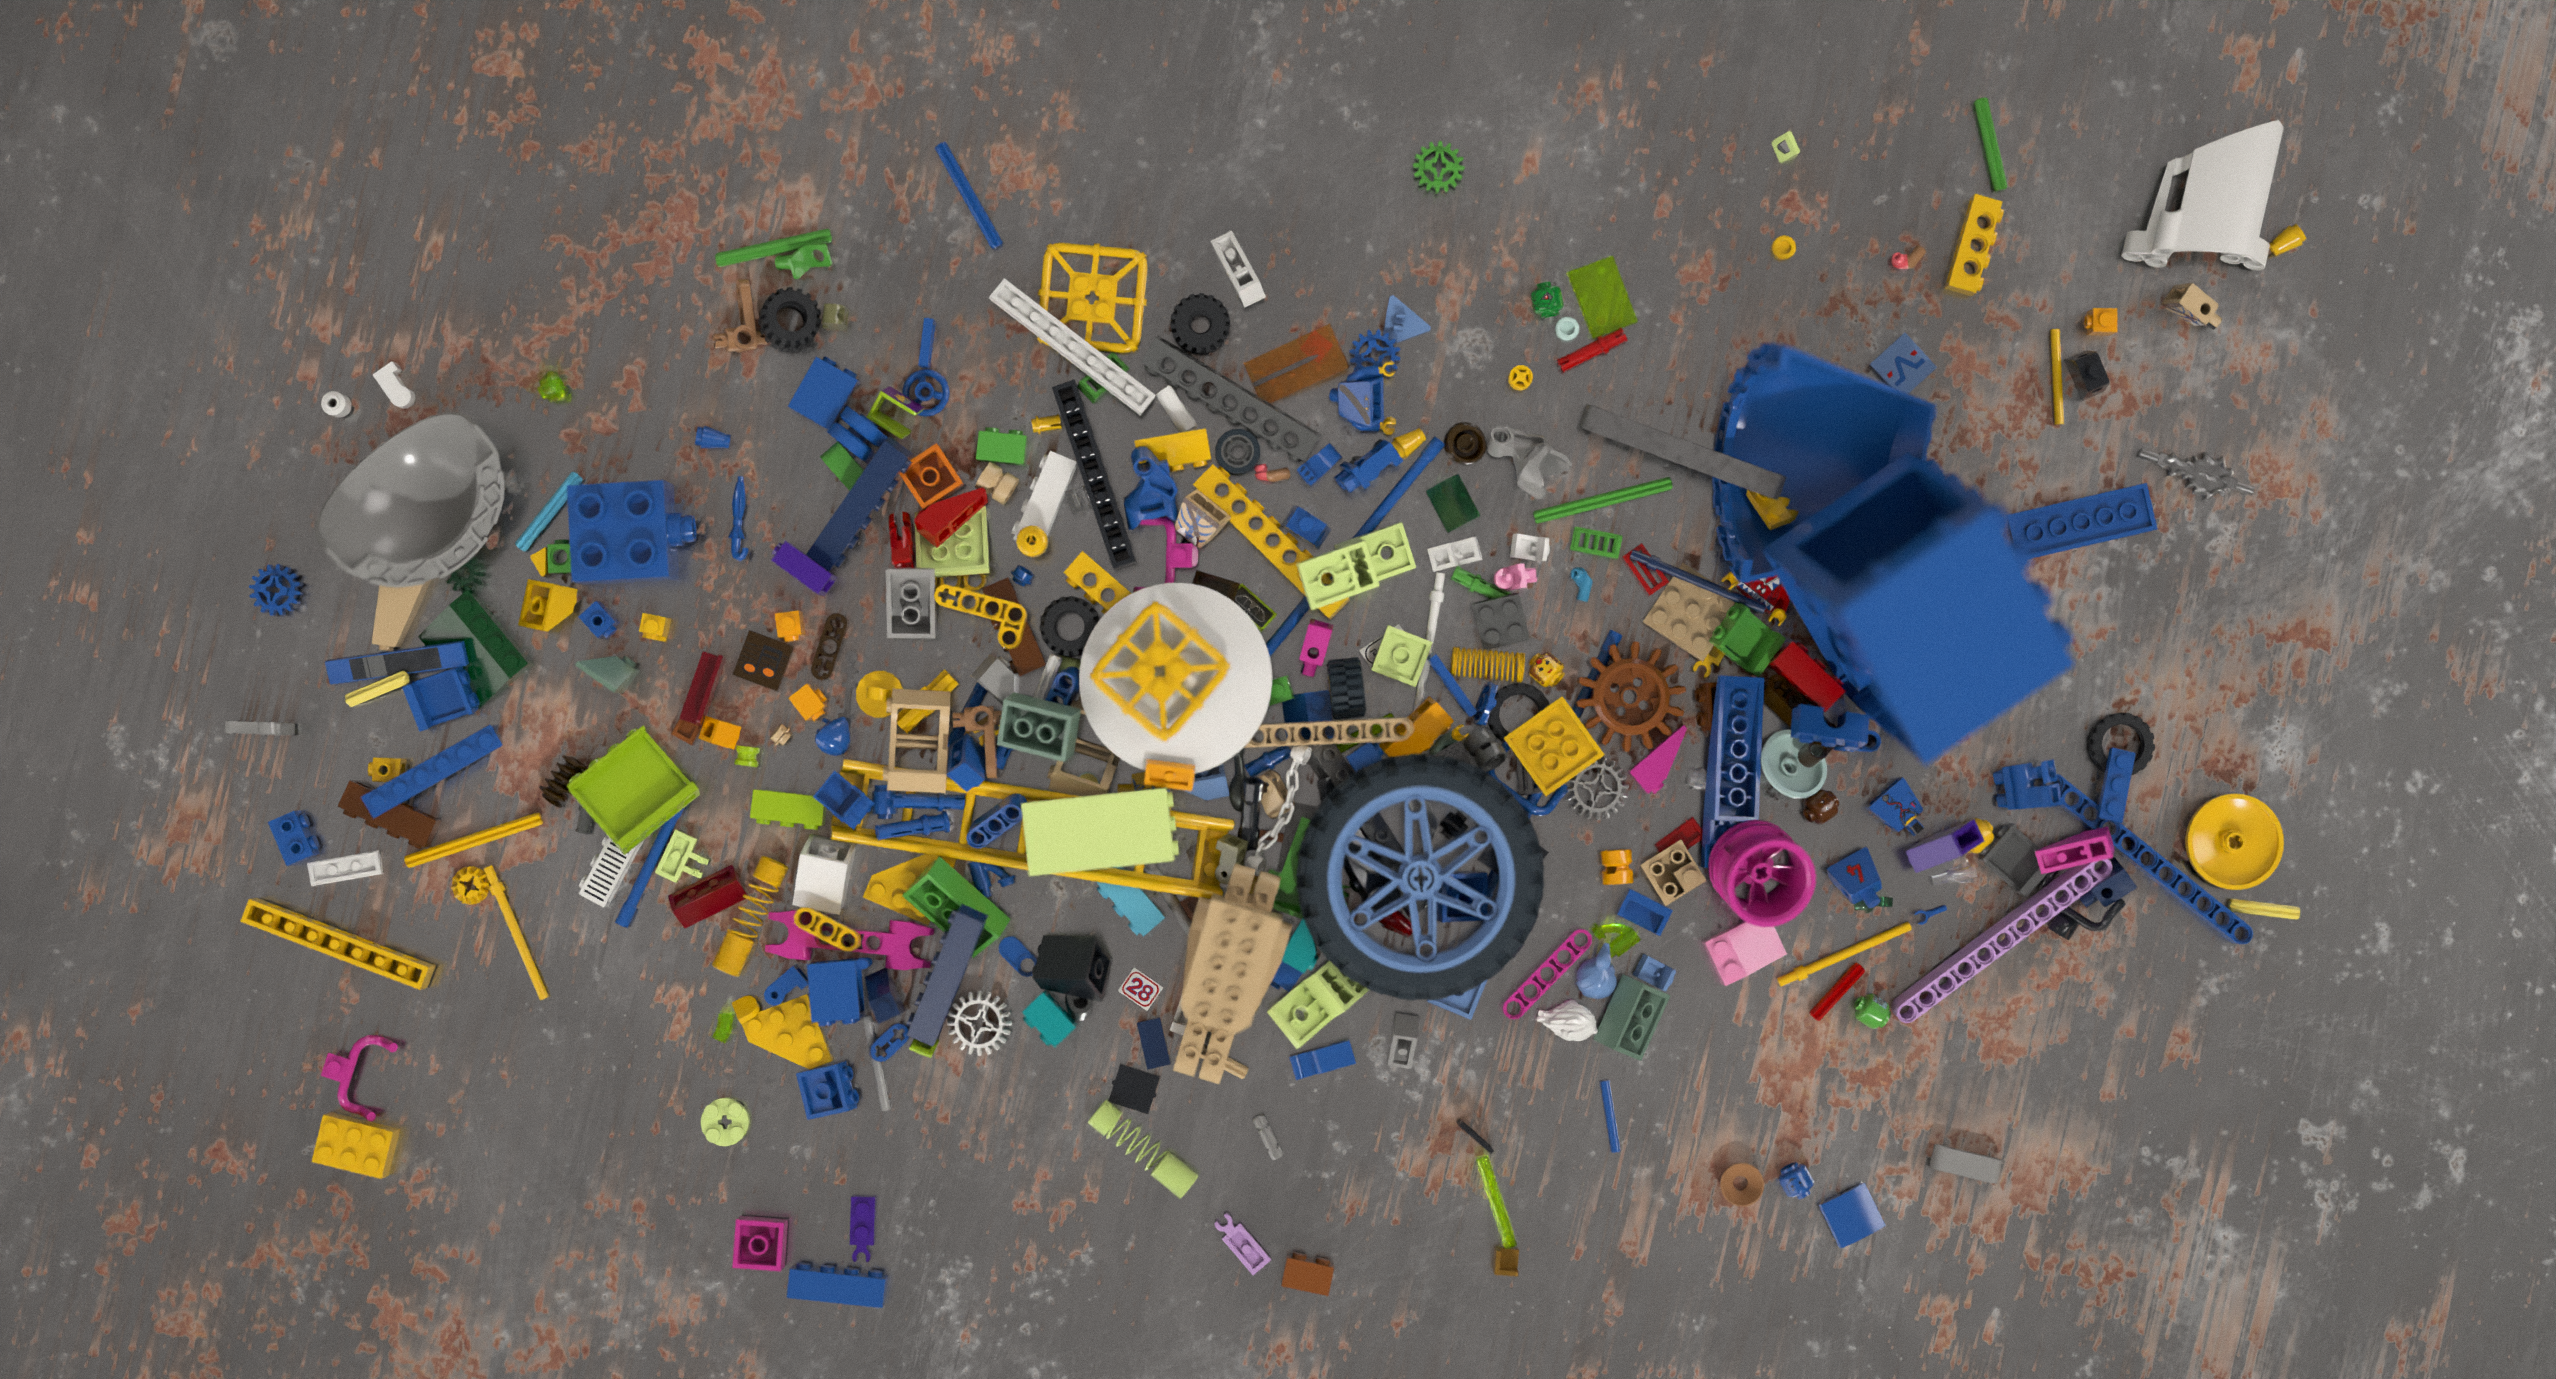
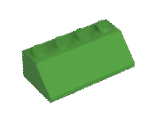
(942, 890)

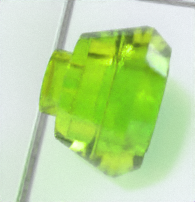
(552, 387)

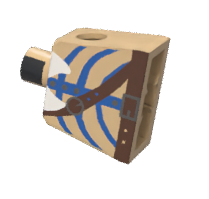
(2192, 305)
(1200, 519)

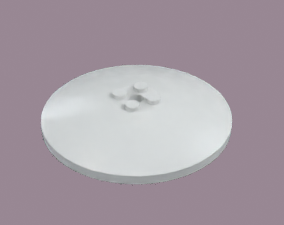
(1229, 713)

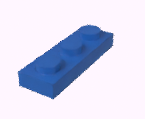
(2115, 785)

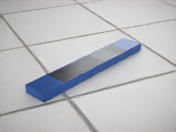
(391, 662)

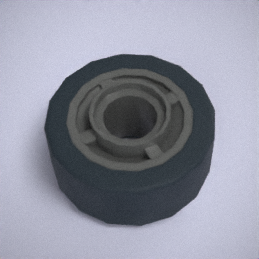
(1234, 438)

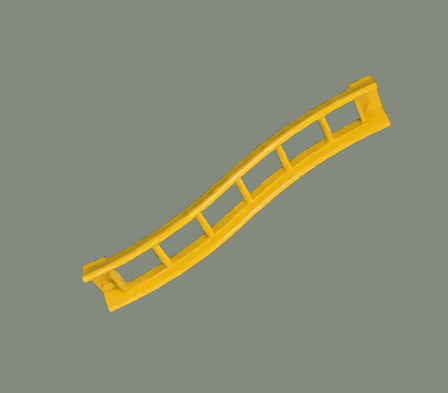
(1206, 857)

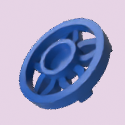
(1485, 703)

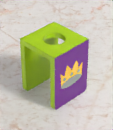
(885, 421)

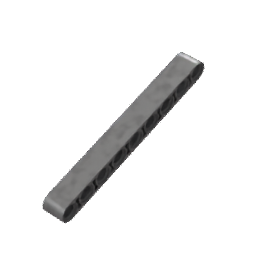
(1682, 451)

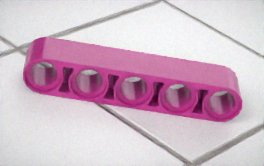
(1535, 977)

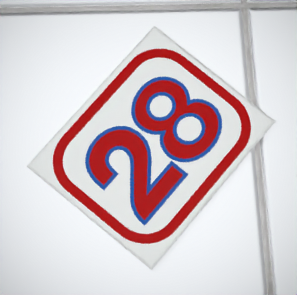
(1140, 989)

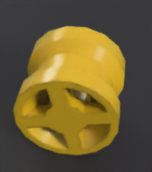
(1524, 376)

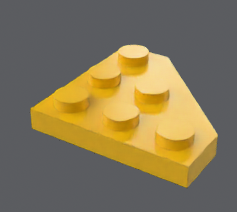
(889, 885)
(789, 1033)

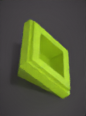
(922, 1048)

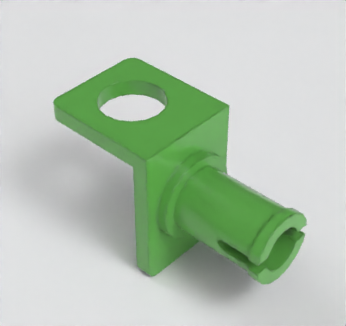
(803, 259)

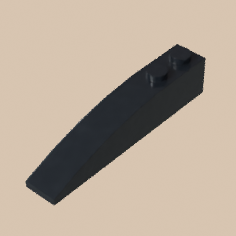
(1362, 877)

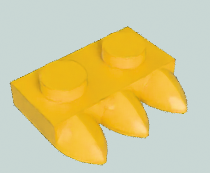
(1771, 510)

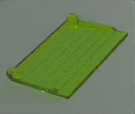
(1602, 297)

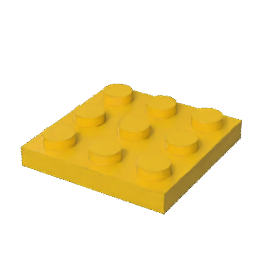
(1554, 746)

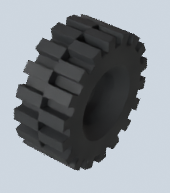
(1200, 342)

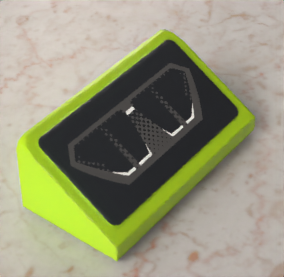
(1254, 607)

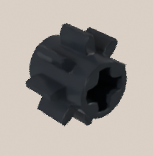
(1453, 825)

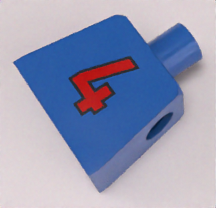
(1857, 878)

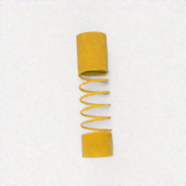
(736, 945)

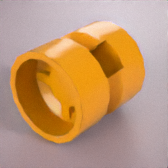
(1617, 866)

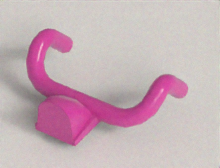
(1177, 554)
(342, 1069)

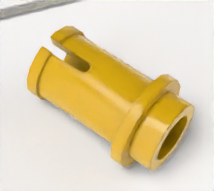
(1045, 423)

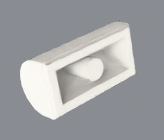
(1176, 409)

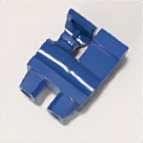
(2020, 787)

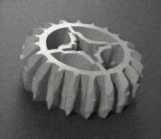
(1593, 799)

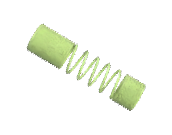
(1169, 1171)

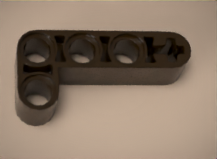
(1779, 696)

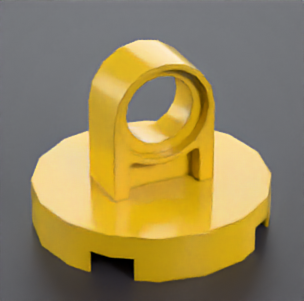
(874, 691)

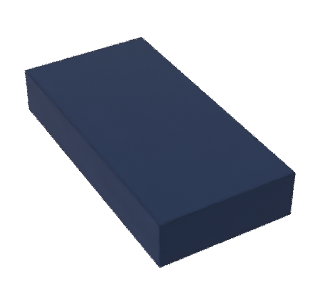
(1153, 1043)

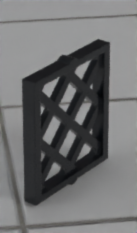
(1475, 1136)

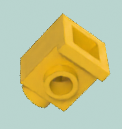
(654, 627)
(395, 768)

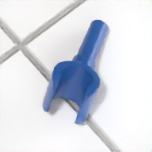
(1930, 913)

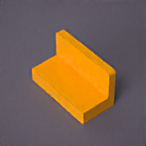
(1169, 775)

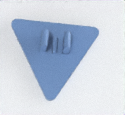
(1402, 322)

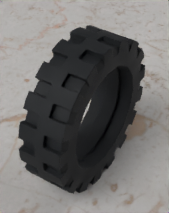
(1511, 690)
(2136, 723)

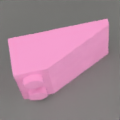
(1742, 950)

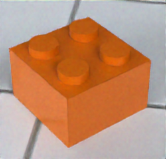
(932, 477)

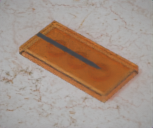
(1297, 364)

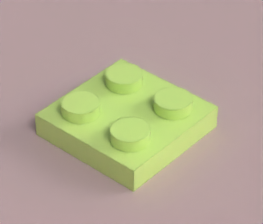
(1401, 655)

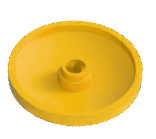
(2234, 841)

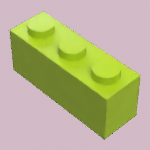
(787, 808)

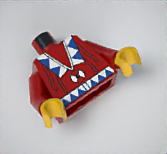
(1767, 591)

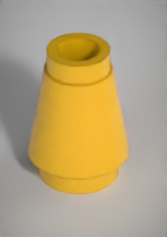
(2287, 240)
(1408, 442)

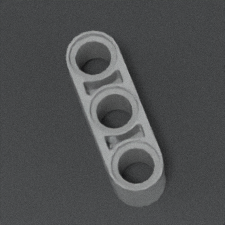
(1965, 1163)

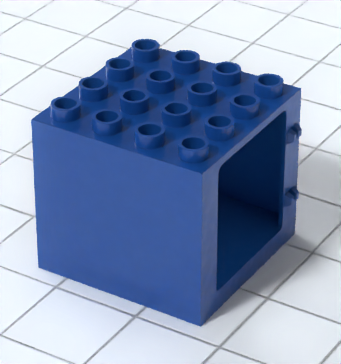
(1922, 605)

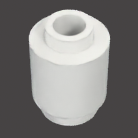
(342, 407)

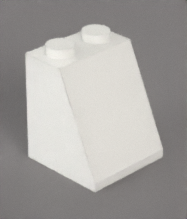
(824, 874)

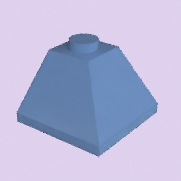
(1210, 784)

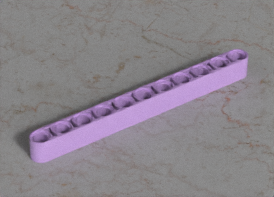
(1989, 939)

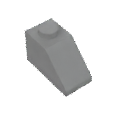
(995, 677)
(1403, 1040)

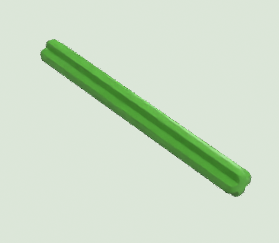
(1603, 500)

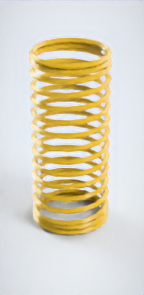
(1457, 654)

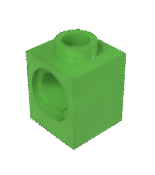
(554, 566)

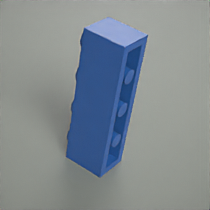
(837, 1286)

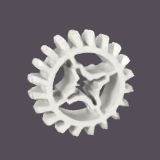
(968, 1019)

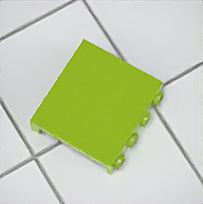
(632, 790)

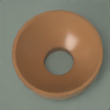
(1750, 1193)

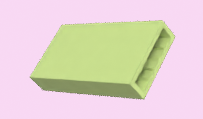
(1099, 831)

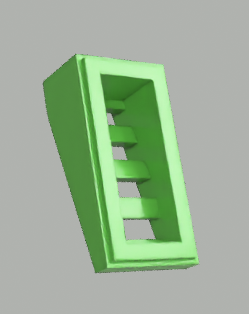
(1088, 391)
(1607, 536)

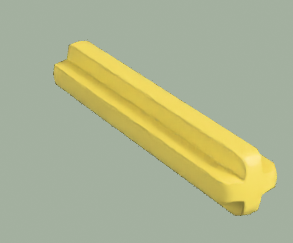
(377, 688)
(2264, 909)

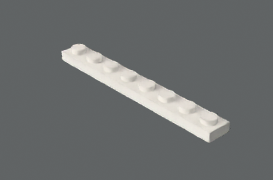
(1072, 346)

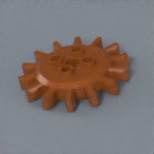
(1652, 690)

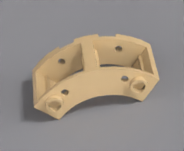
(918, 779)
(1075, 785)

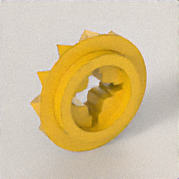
(480, 881)

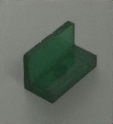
(1453, 503)

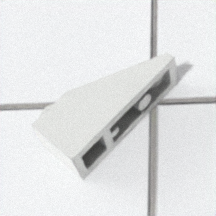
(1238, 269)

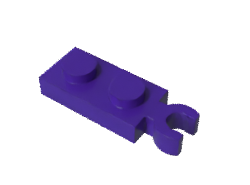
(862, 1225)

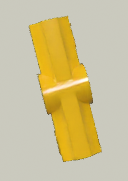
(910, 718)

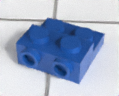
(827, 1090)

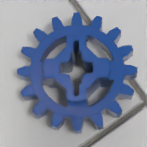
(1386, 352)
(274, 600)

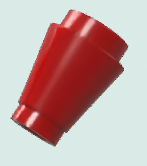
(1397, 923)

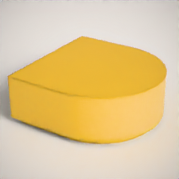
(746, 1008)

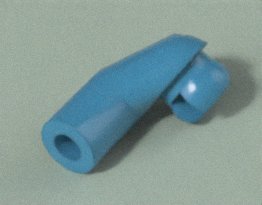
(1583, 581)

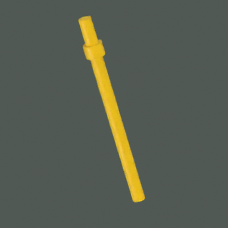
(497, 889)
(1801, 972)

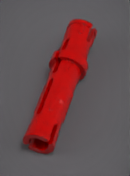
(1592, 349)

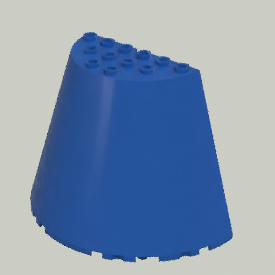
(1816, 429)

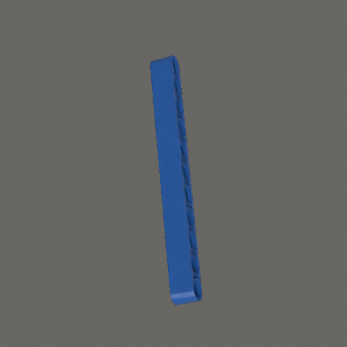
(2155, 863)

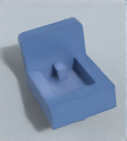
(1654, 972)

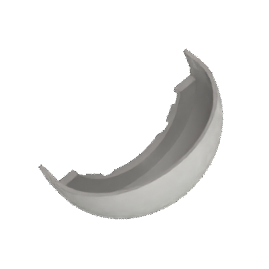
(415, 504)

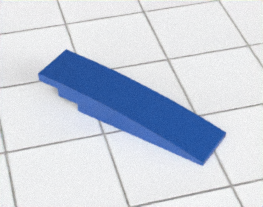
(1733, 758)

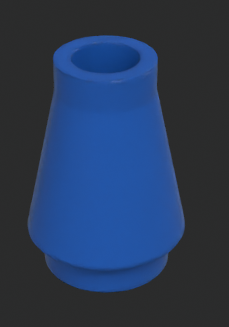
(711, 438)

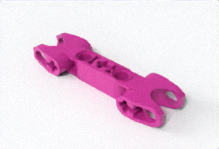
(894, 943)

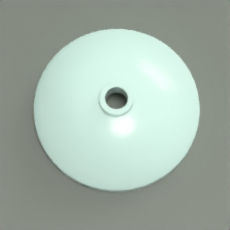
(1781, 752)

